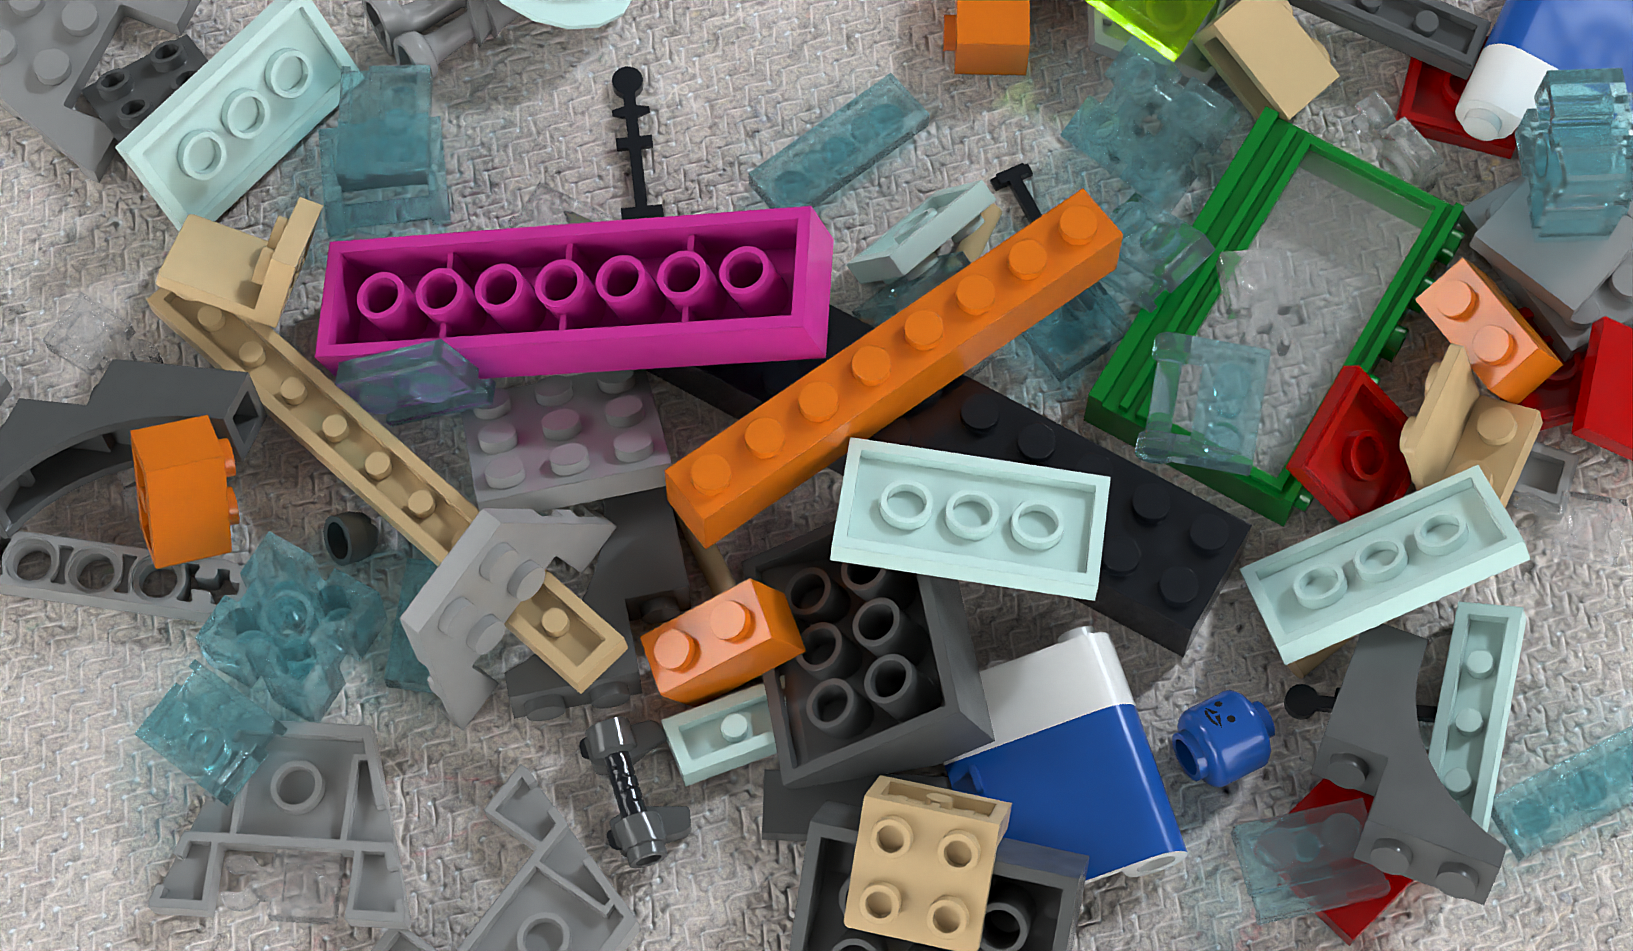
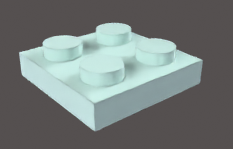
(910, 244)

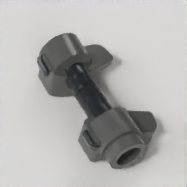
(639, 829)

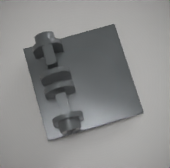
(132, 93)

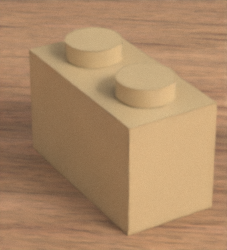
(1266, 56)

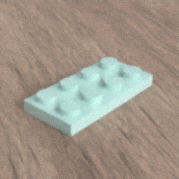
(239, 112)
(971, 518)
(1384, 564)

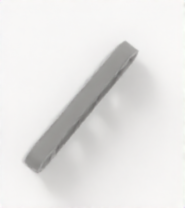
(125, 589)

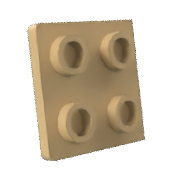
(240, 269)
(1466, 430)
(924, 863)

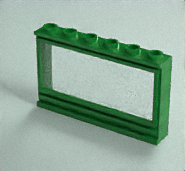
(1355, 264)

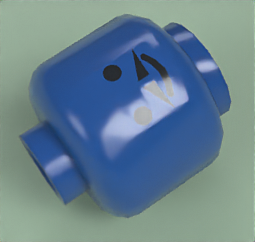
(1223, 738)

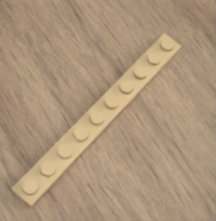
(385, 474)

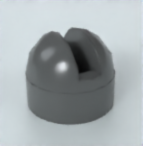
(350, 537)

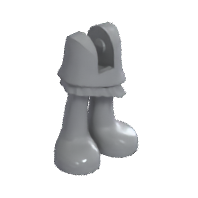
(400, 27)

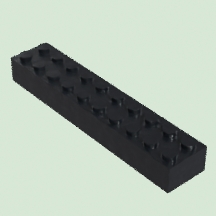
(1161, 544)

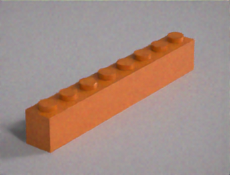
(892, 368)

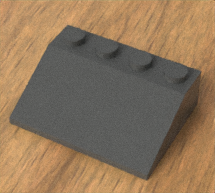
(882, 672)
(1029, 903)

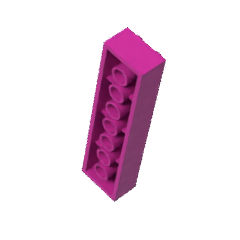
(588, 293)

